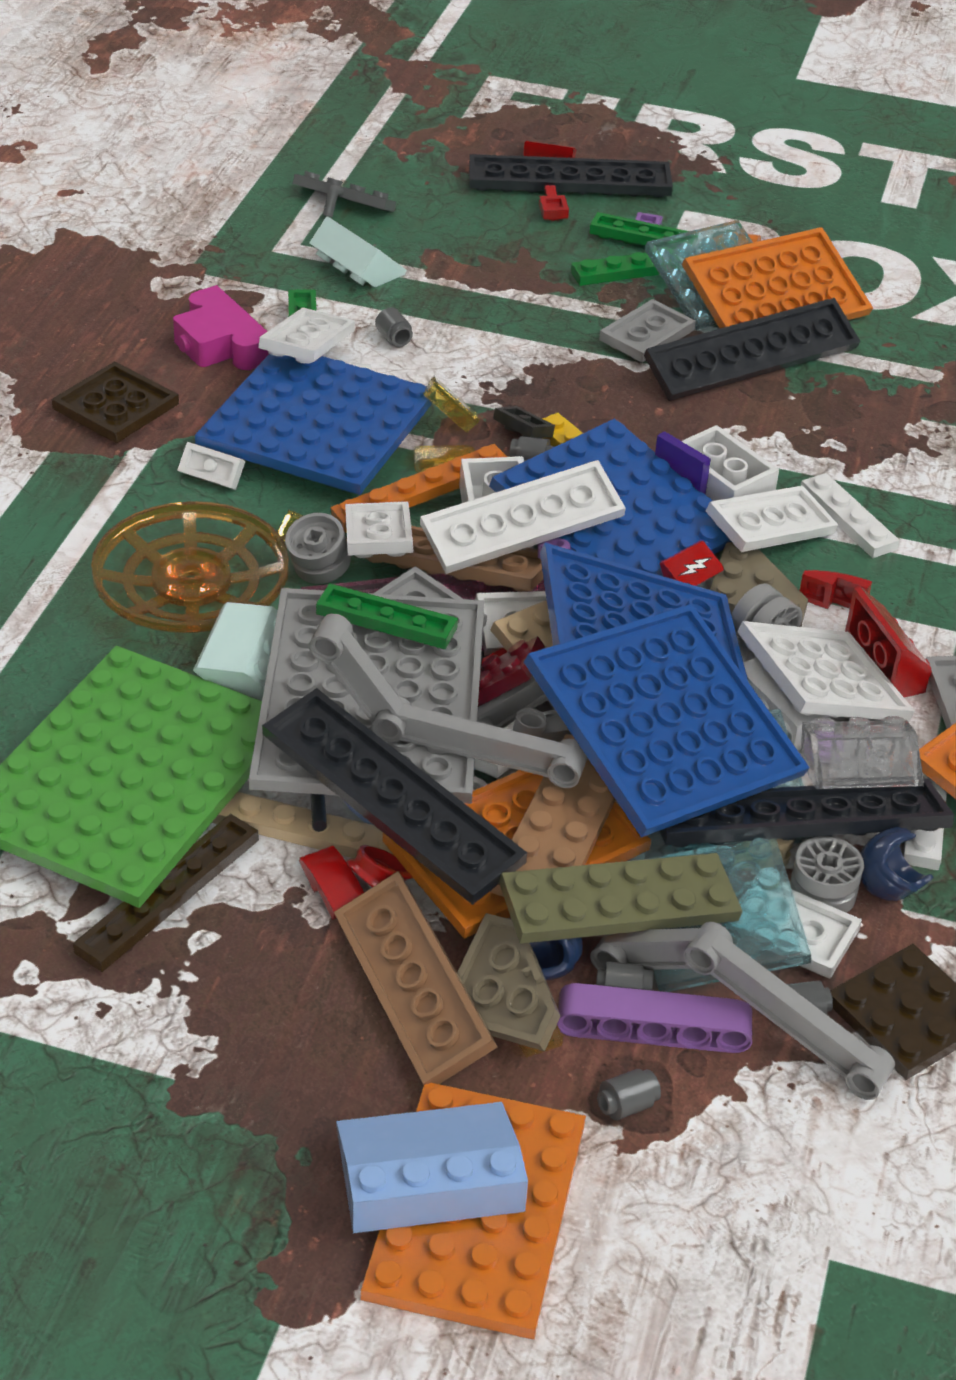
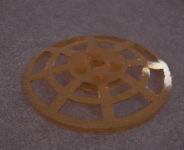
(171, 569)

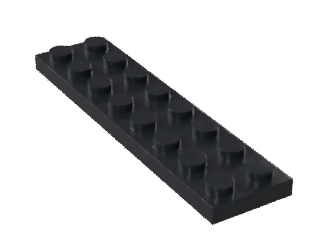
(570, 175)
(751, 348)
(395, 795)
(815, 812)

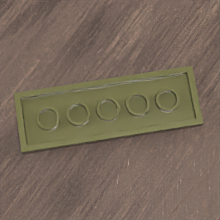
(619, 897)

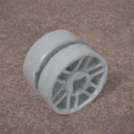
(318, 548)
(767, 606)
(828, 871)

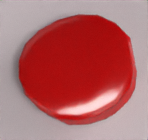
(376, 865)

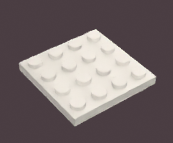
(824, 672)

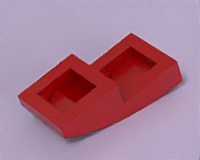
(827, 587)
(331, 877)

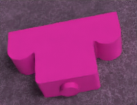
(218, 331)

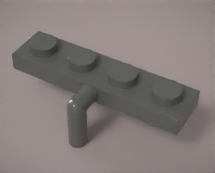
(335, 189)

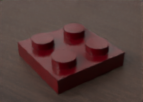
(506, 671)

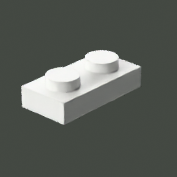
(211, 465)

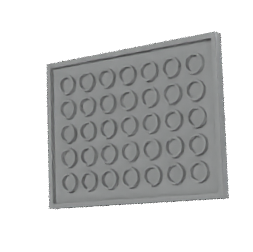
(416, 671)

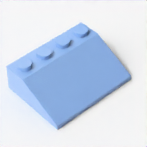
(431, 1167)

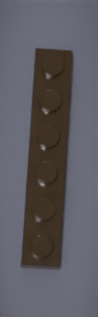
(199, 865)

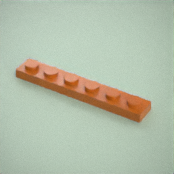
(420, 486)

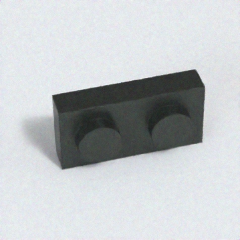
(524, 422)

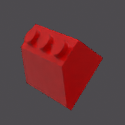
(887, 644)

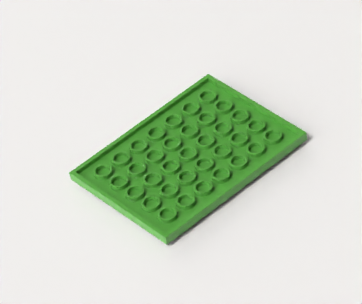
(126, 774)

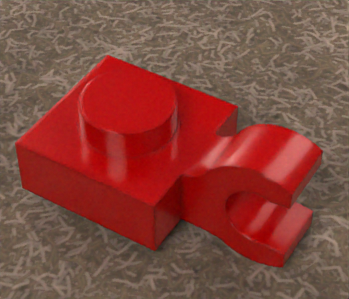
(553, 205)

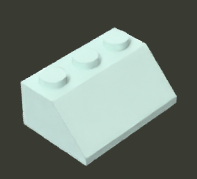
(354, 254)
(239, 648)

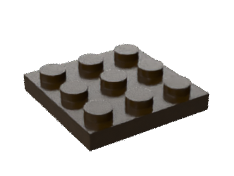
(115, 402)
(903, 1008)

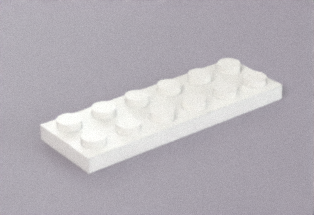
(522, 516)

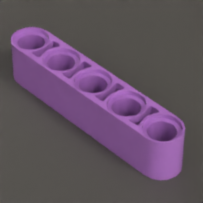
(655, 1018)

